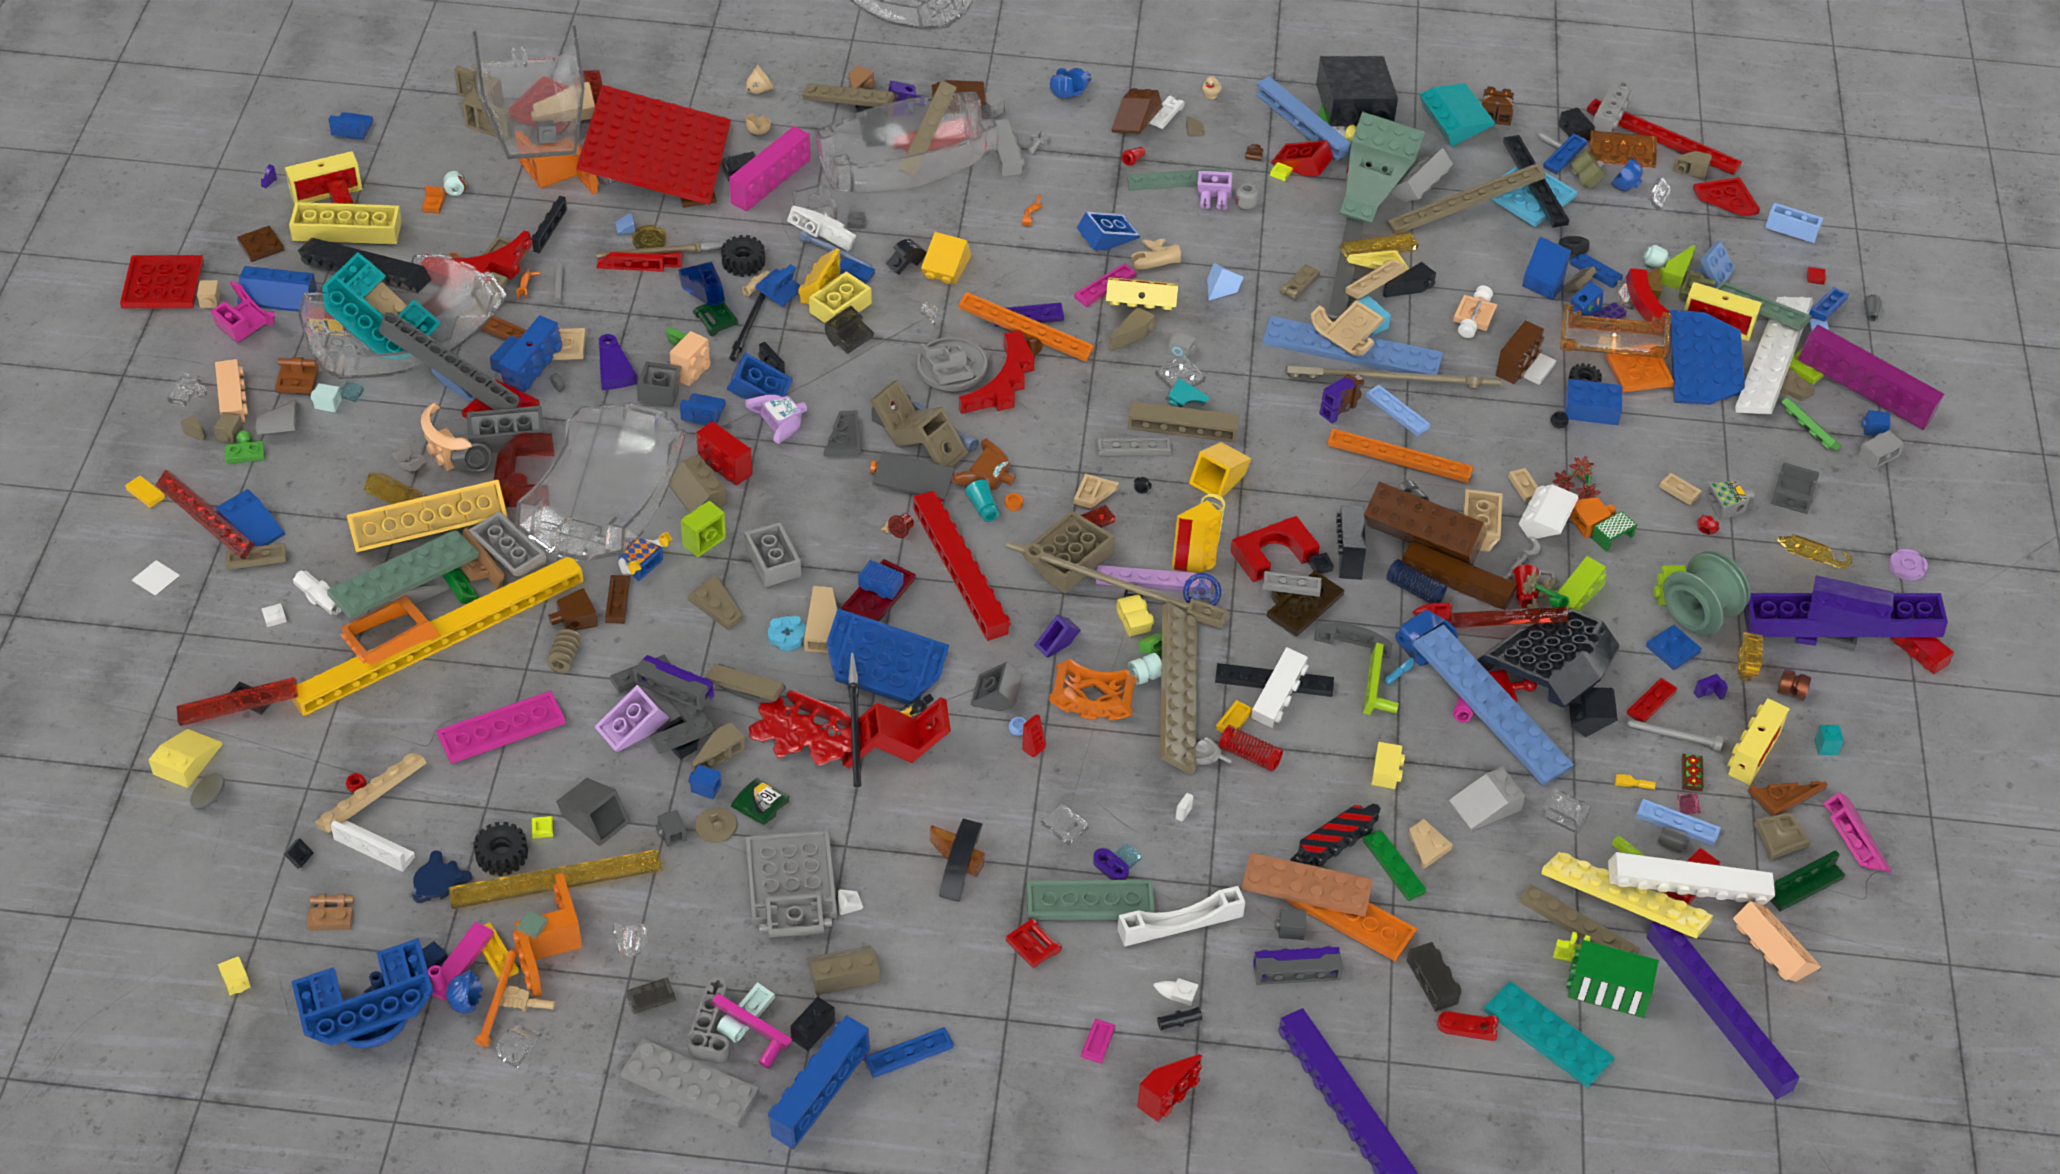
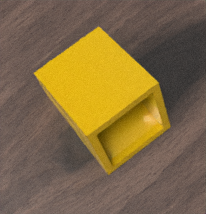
(946, 258)
(1219, 469)

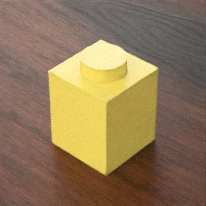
(234, 976)

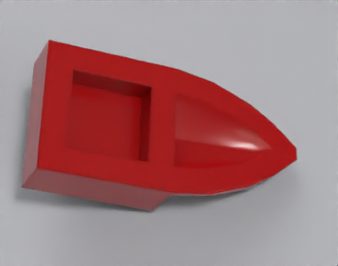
(1443, 610)

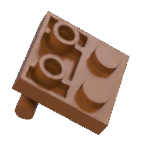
(297, 375)

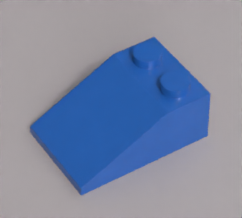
(1106, 230)
(1547, 268)
(756, 379)
(251, 518)

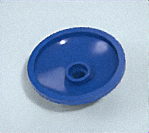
(377, 1037)

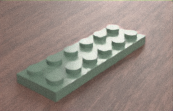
(1088, 899)

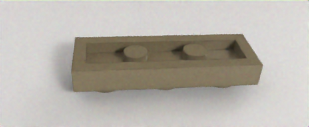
(257, 556)

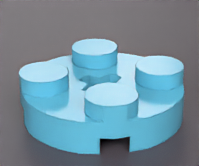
(786, 624)

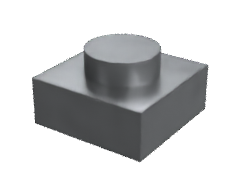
(856, 220)

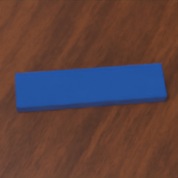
(908, 1052)

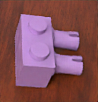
(1214, 185)

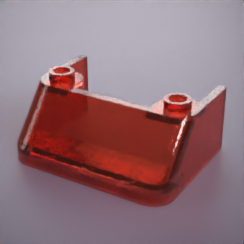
(514, 484)

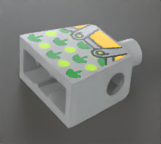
(1728, 498)

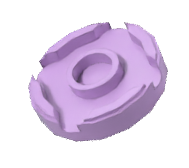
(1908, 565)

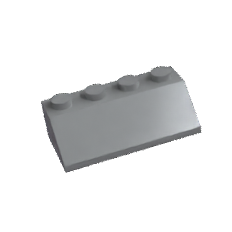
(1422, 175)
(509, 545)

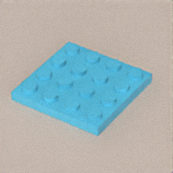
(1524, 204)

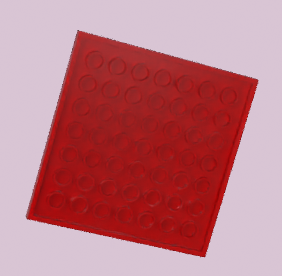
(654, 144)

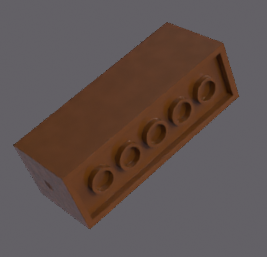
(1425, 523)

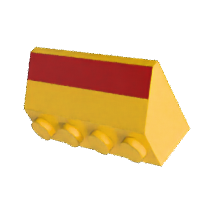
(1196, 538)

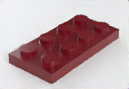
(870, 603)

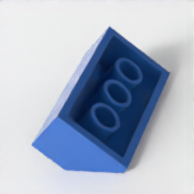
(276, 287)

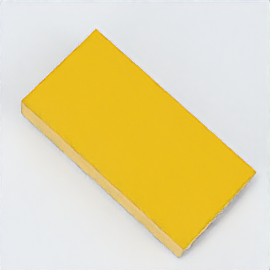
(145, 491)
(1235, 716)

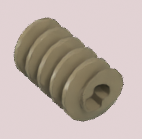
(563, 650)

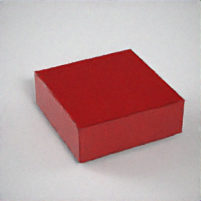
(1816, 275)

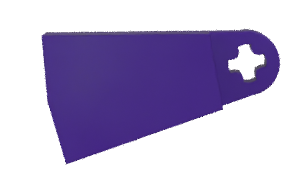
(614, 365)

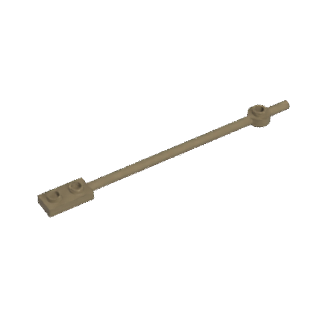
(1313, 372)
(1199, 610)

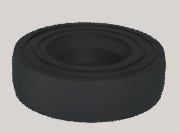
(1576, 244)

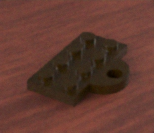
(1299, 611)

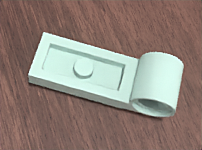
(755, 1003)

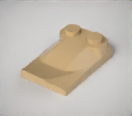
(1488, 509)

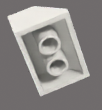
(1547, 511)

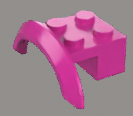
(243, 318)

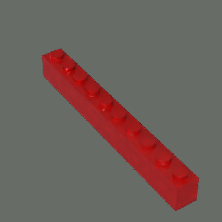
(961, 566)

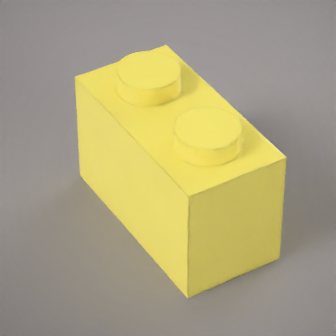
(1387, 764)

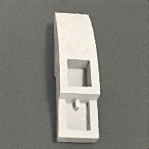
(821, 225)

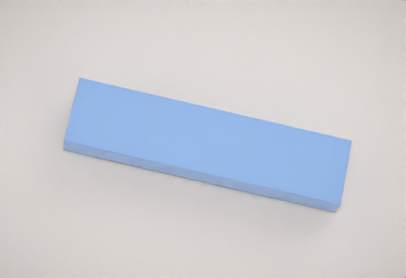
(1398, 410)
(1667, 818)

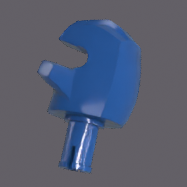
(1069, 83)

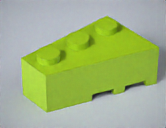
(1584, 583)

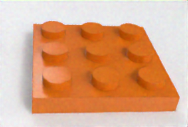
(1639, 372)

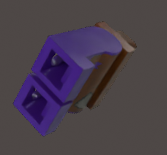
(1341, 397)

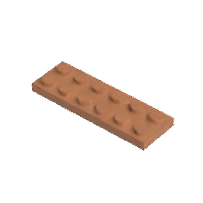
(1307, 884)

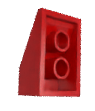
(1305, 157)

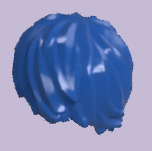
(464, 992)

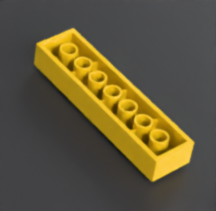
(425, 515)

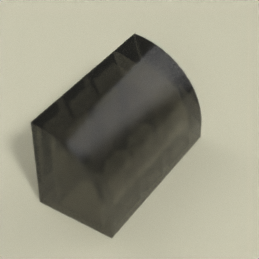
(650, 996)

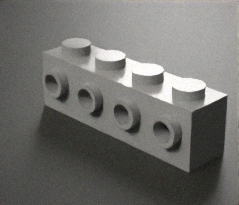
(1613, 106)

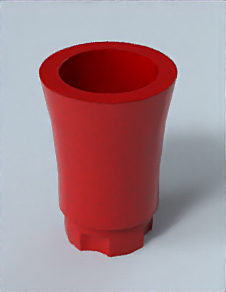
(1519, 575)

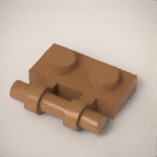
(330, 917)

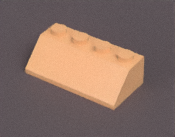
(1776, 942)

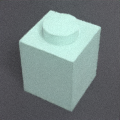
(326, 397)

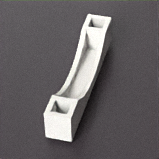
(1146, 926)

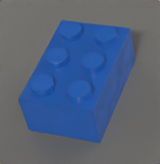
(1593, 402)

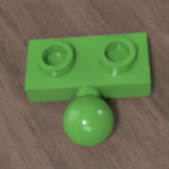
(244, 450)

